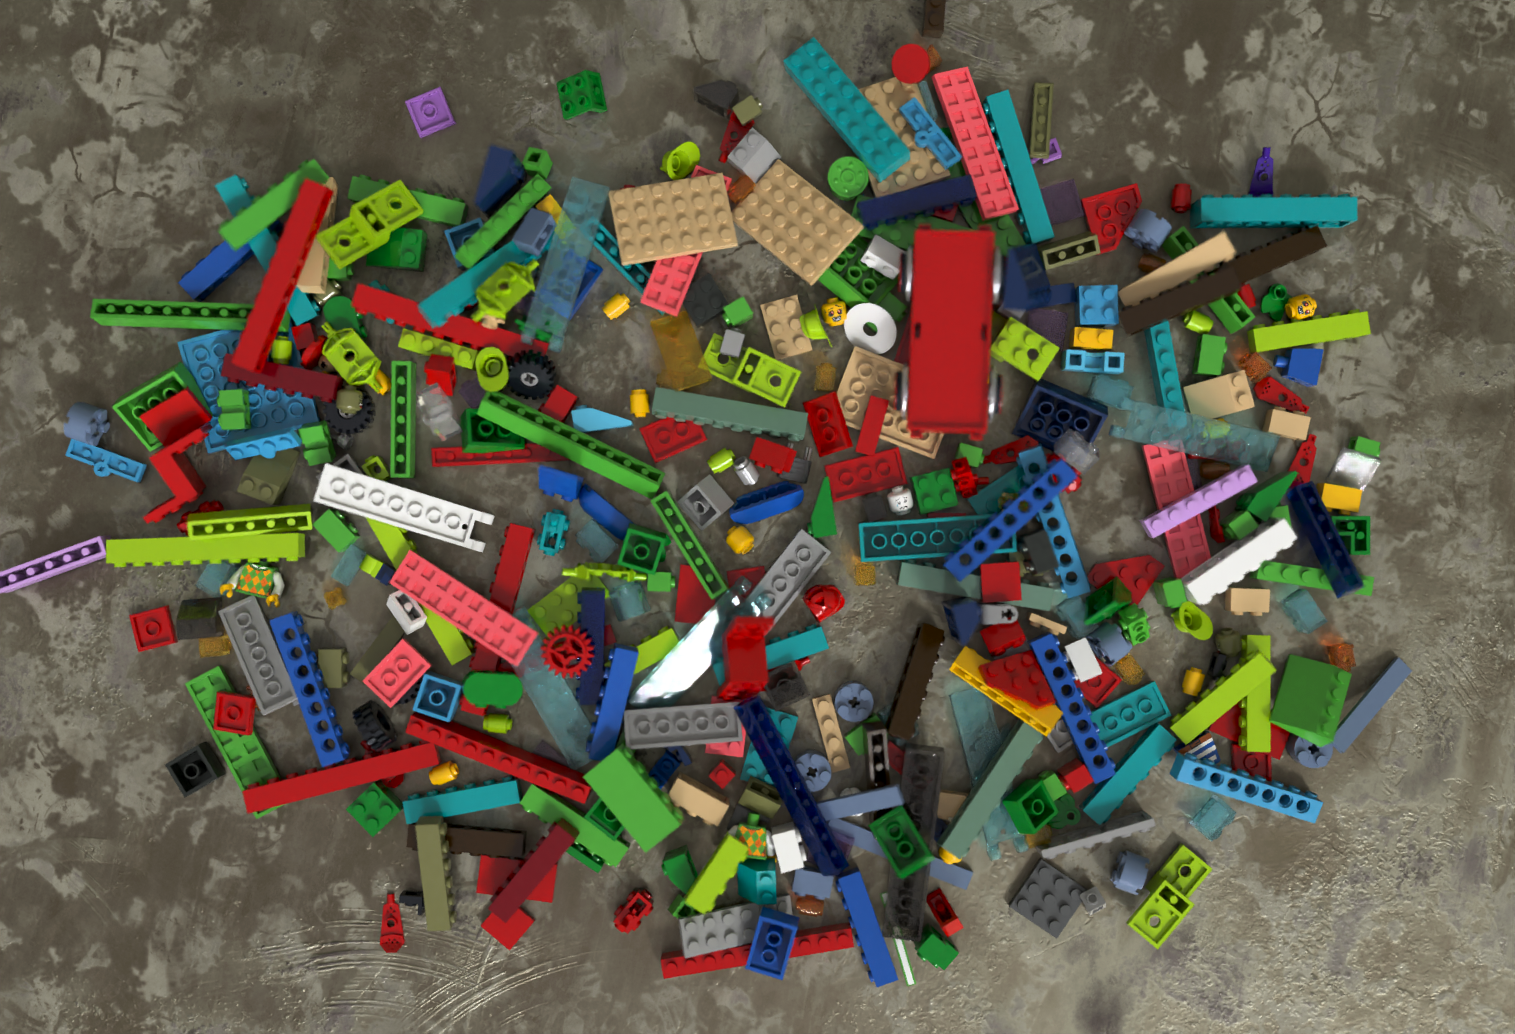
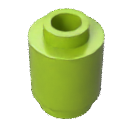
(1197, 322)
(281, 350)
(721, 460)
(497, 723)

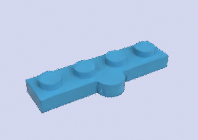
(929, 134)
(263, 444)
(106, 461)

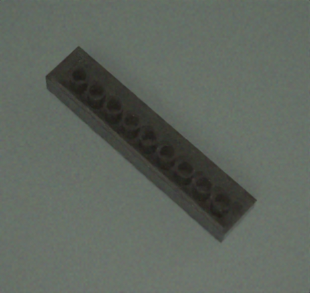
(921, 791)

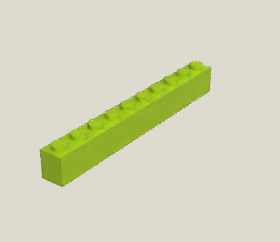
(397, 545)
(213, 550)

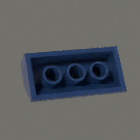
(962, 617)

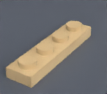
(831, 733)

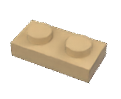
(1053, 627)

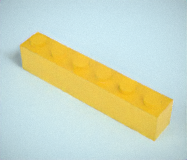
(966, 668)

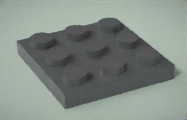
(1048, 898)

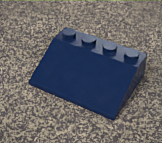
(499, 180)
(1025, 279)
(1053, 410)

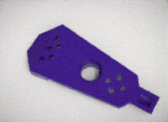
(1257, 185)

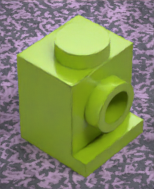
(371, 464)

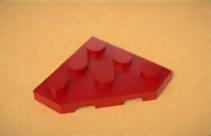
(1110, 214)
(1134, 573)
(1019, 678)

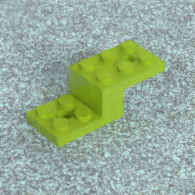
(369, 224)
(1012, 341)
(752, 372)
(1169, 896)

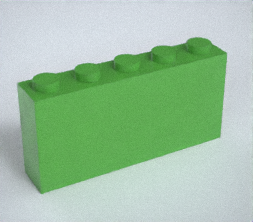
(634, 797)

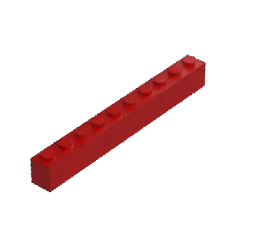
(282, 276)
(458, 328)
(504, 594)
(500, 756)
(340, 776)
(805, 943)

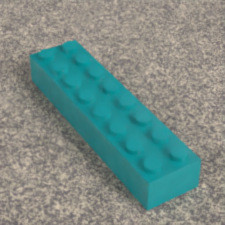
(847, 110)
(1273, 211)
(925, 537)

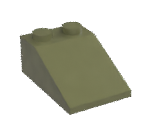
(269, 477)

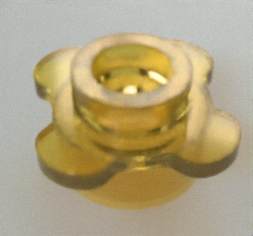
(337, 592)

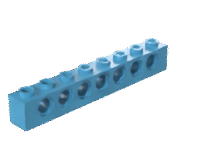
(1080, 584)
(1307, 809)

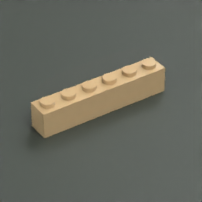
(1179, 270)
(315, 271)

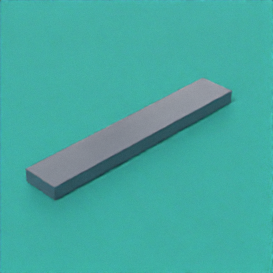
(1370, 704)
(861, 802)

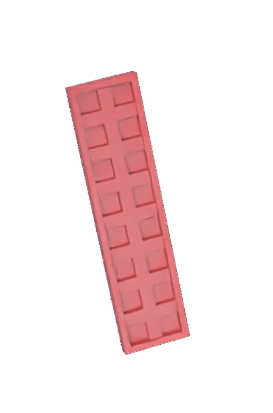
(975, 142)
(674, 275)
(1170, 482)
(463, 607)

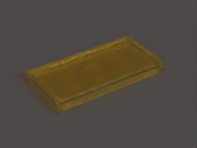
(680, 351)

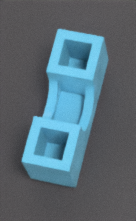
(1092, 362)

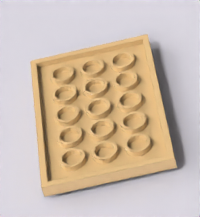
(923, 166)
(672, 219)
(795, 222)
(876, 376)

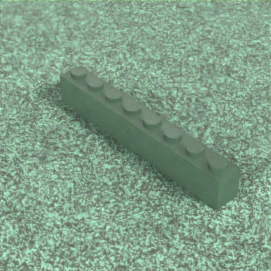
(729, 413)
(941, 580)
(989, 789)

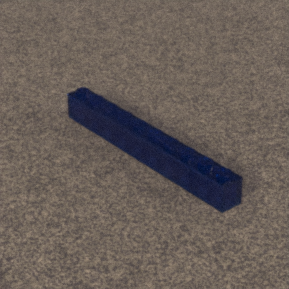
(791, 786)

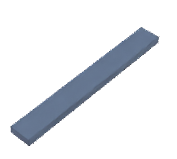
(939, 869)

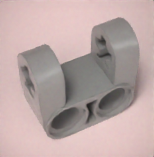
(993, 613)

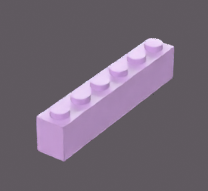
(1198, 501)
(53, 564)

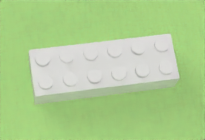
(1236, 560)

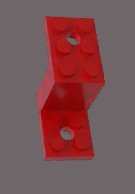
(178, 474)
(744, 657)

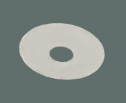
(881, 318)

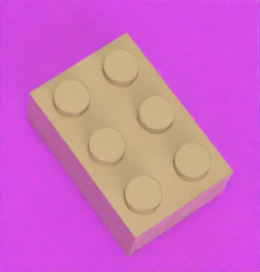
(698, 799)

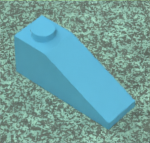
(593, 420)

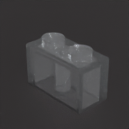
(1077, 451)

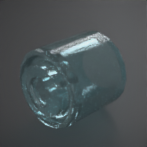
(629, 600)

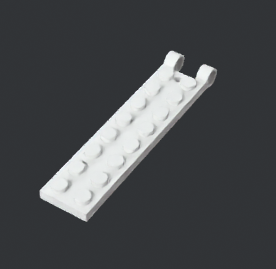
(400, 506)

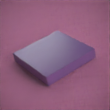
(430, 112)

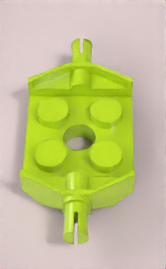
(497, 301)
(362, 368)
(597, 569)

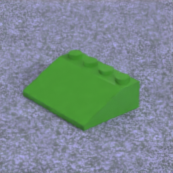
(854, 280)
(151, 393)
(1310, 699)

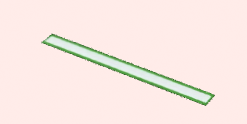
(902, 954)

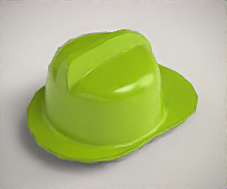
(681, 160)
(812, 326)
(491, 369)
(1193, 621)

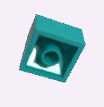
(757, 880)

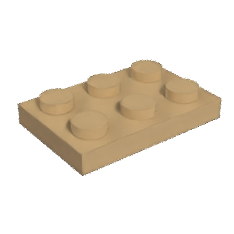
(784, 327)

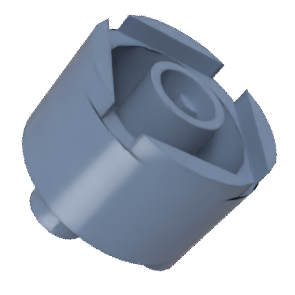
(1148, 230)
(86, 423)
(1109, 643)
(859, 710)
(1313, 757)
(816, 760)
(1130, 872)

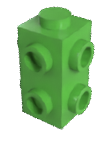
(1134, 624)

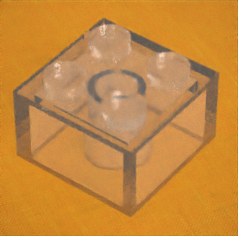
(438, 412)

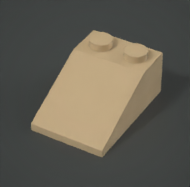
(1219, 395)

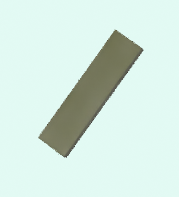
(1041, 120)
(379, 649)

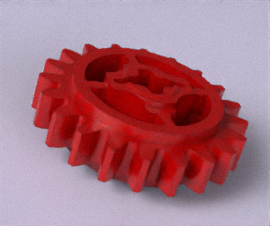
(559, 650)

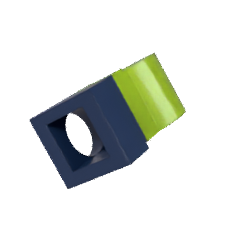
(378, 569)

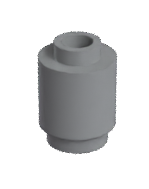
(746, 471)

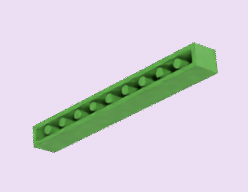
(175, 314)
(570, 443)

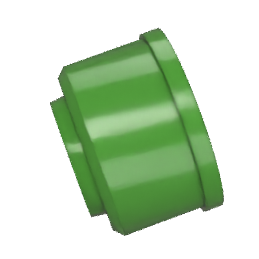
(847, 178)

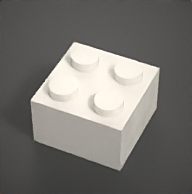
(787, 847)

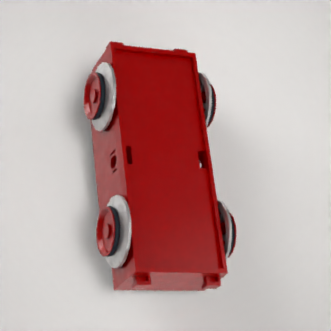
(950, 332)

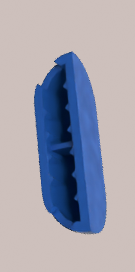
(766, 502)
(603, 512)

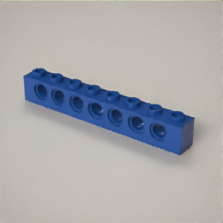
(1064, 475)
(307, 699)
(1106, 766)

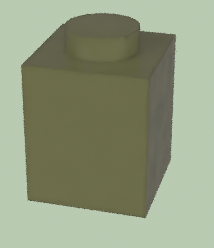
(748, 110)

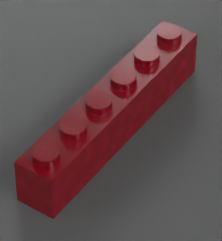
(287, 378)
(535, 868)

